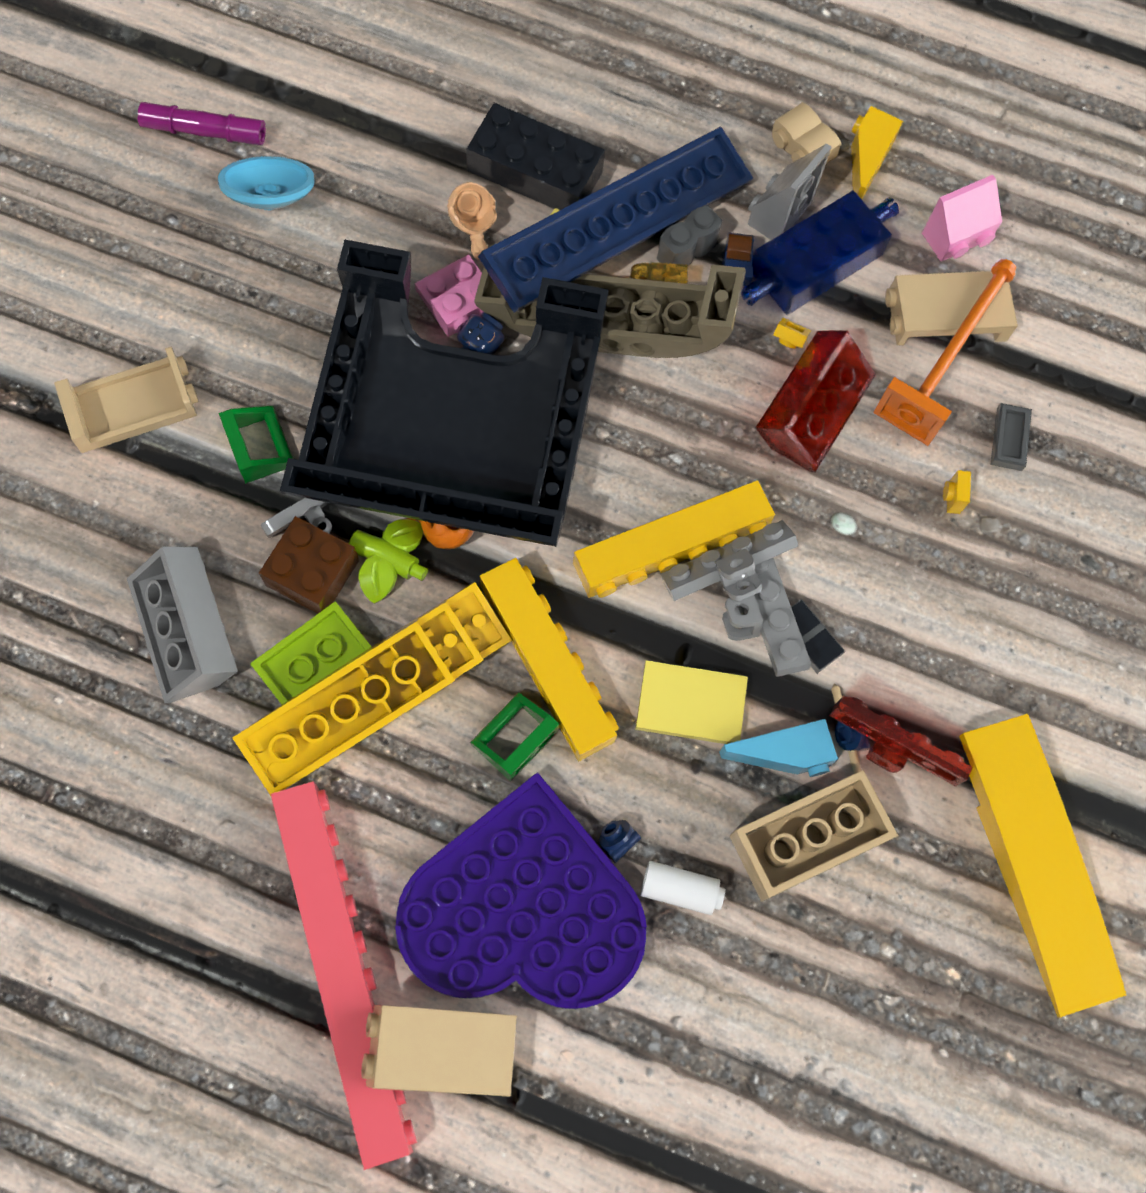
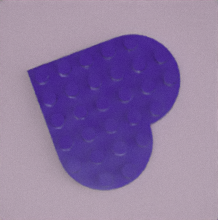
(523, 903)

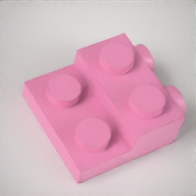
(451, 293)

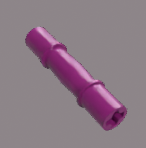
(201, 123)

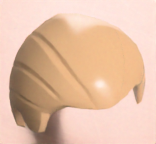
(473, 213)

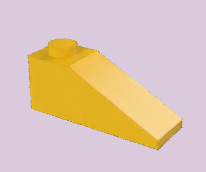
(871, 145)

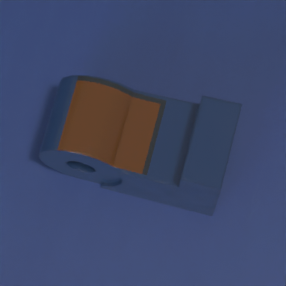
(740, 253)

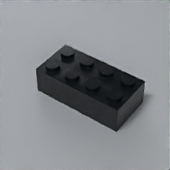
(534, 158)

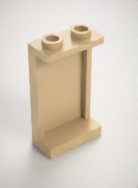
(941, 301)
(127, 402)
(439, 1051)

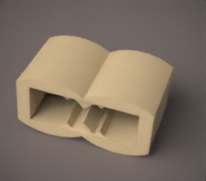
(803, 132)

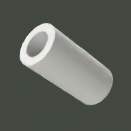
(682, 888)

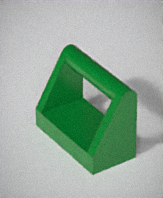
(241, 417)
(528, 748)

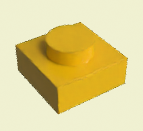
(791, 333)
(957, 492)

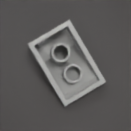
(788, 194)

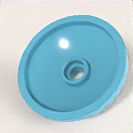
(266, 182)

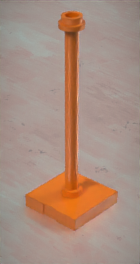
(913, 409)

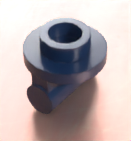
(850, 739)
(618, 839)

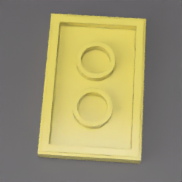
(691, 703)

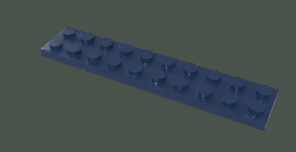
(615, 218)

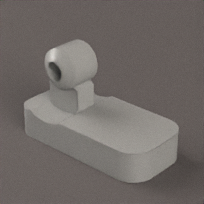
(304, 508)

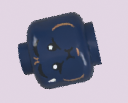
(481, 334)

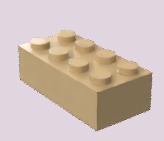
(812, 835)

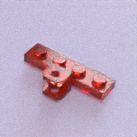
(896, 745)

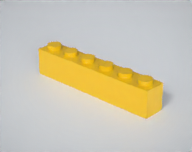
(672, 539)
(548, 659)

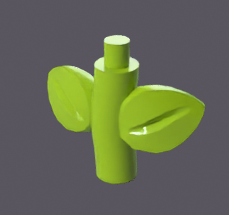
(388, 557)

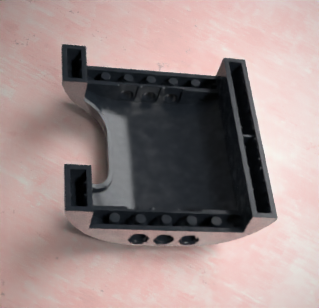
(444, 426)

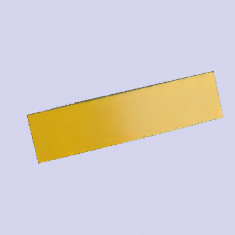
(372, 689)
(1042, 865)

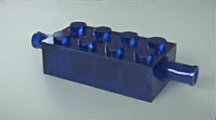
(820, 252)

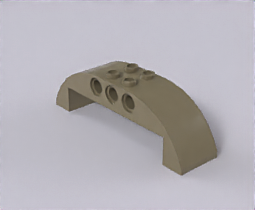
(642, 314)

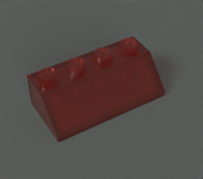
(816, 399)

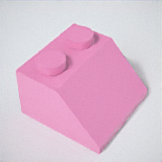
(964, 219)

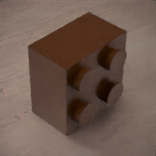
(309, 565)

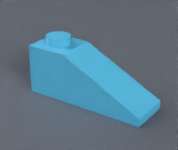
(788, 750)

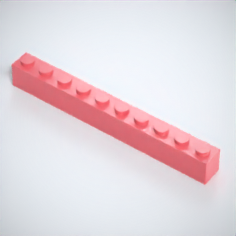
(339, 968)

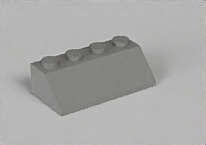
(181, 623)

